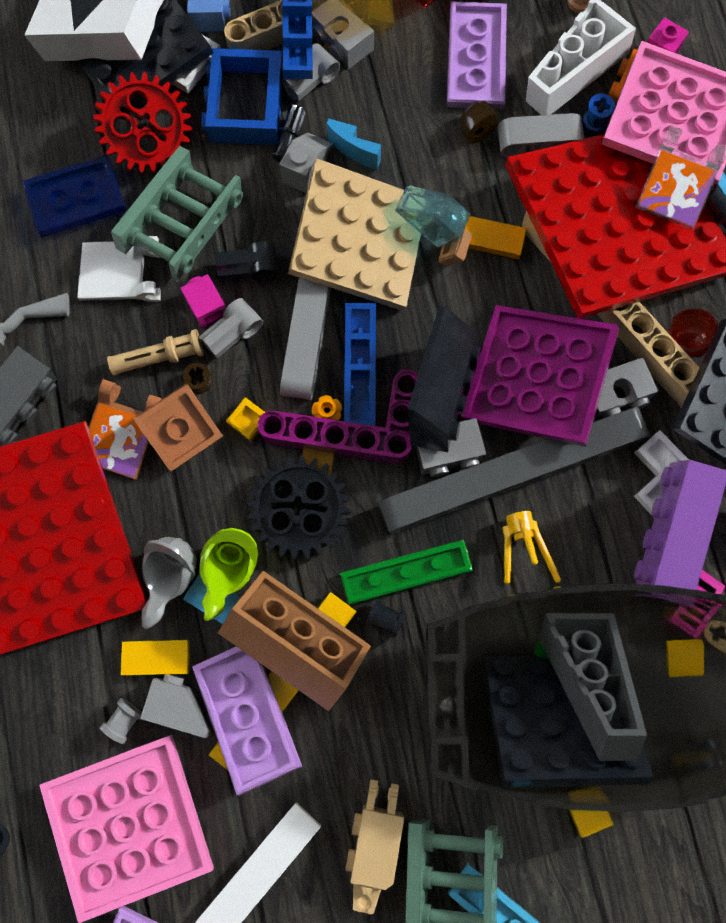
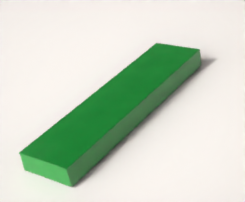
(406, 572)

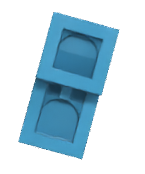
(346, 141)

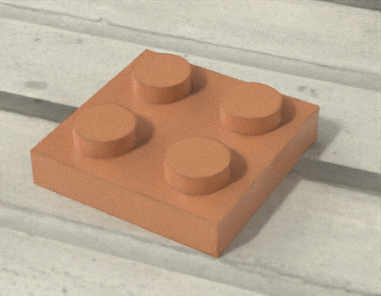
(178, 427)

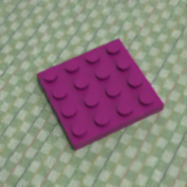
(541, 374)

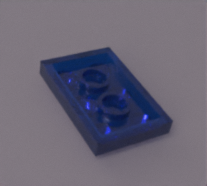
(74, 196)

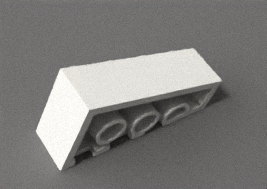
(581, 56)

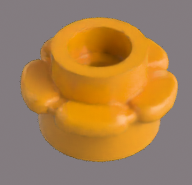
(327, 402)

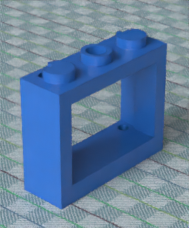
(243, 130)

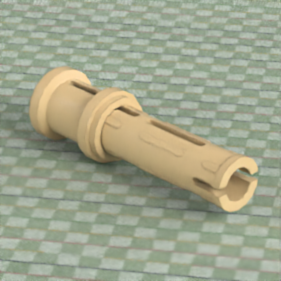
(171, 349)

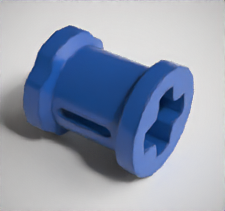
(601, 114)

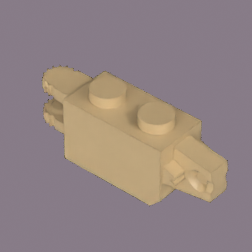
(376, 850)

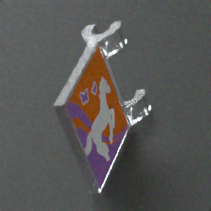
(679, 181)

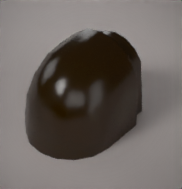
(478, 121)

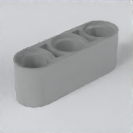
(534, 133)

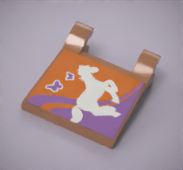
(116, 435)

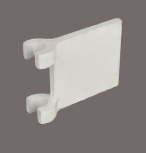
(115, 275)

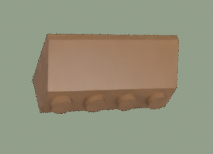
(295, 640)

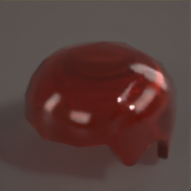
(693, 331)

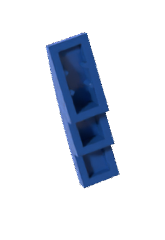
(297, 39)
(360, 363)

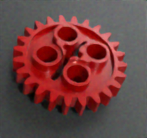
(158, 102)

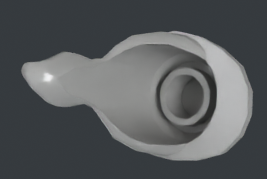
(167, 573)

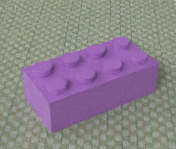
(681, 525)

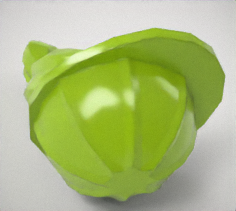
(226, 567)

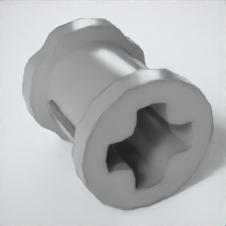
(121, 721)

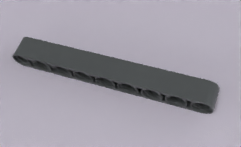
(510, 472)

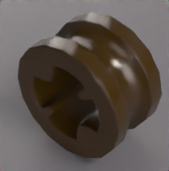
(196, 368)

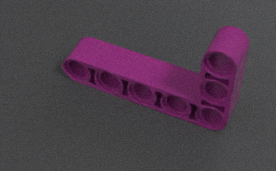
(352, 432)

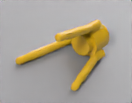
(524, 529)

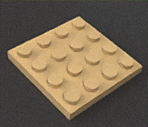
(355, 237)

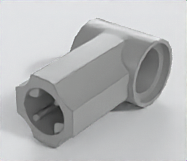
(324, 70)
(237, 323)

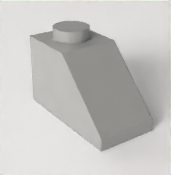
(299, 160)
(175, 707)

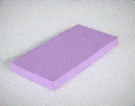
(477, 54)
(246, 719)

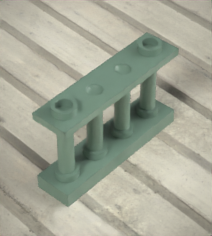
(163, 189)
(423, 877)

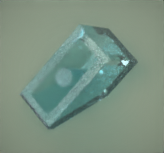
(433, 214)

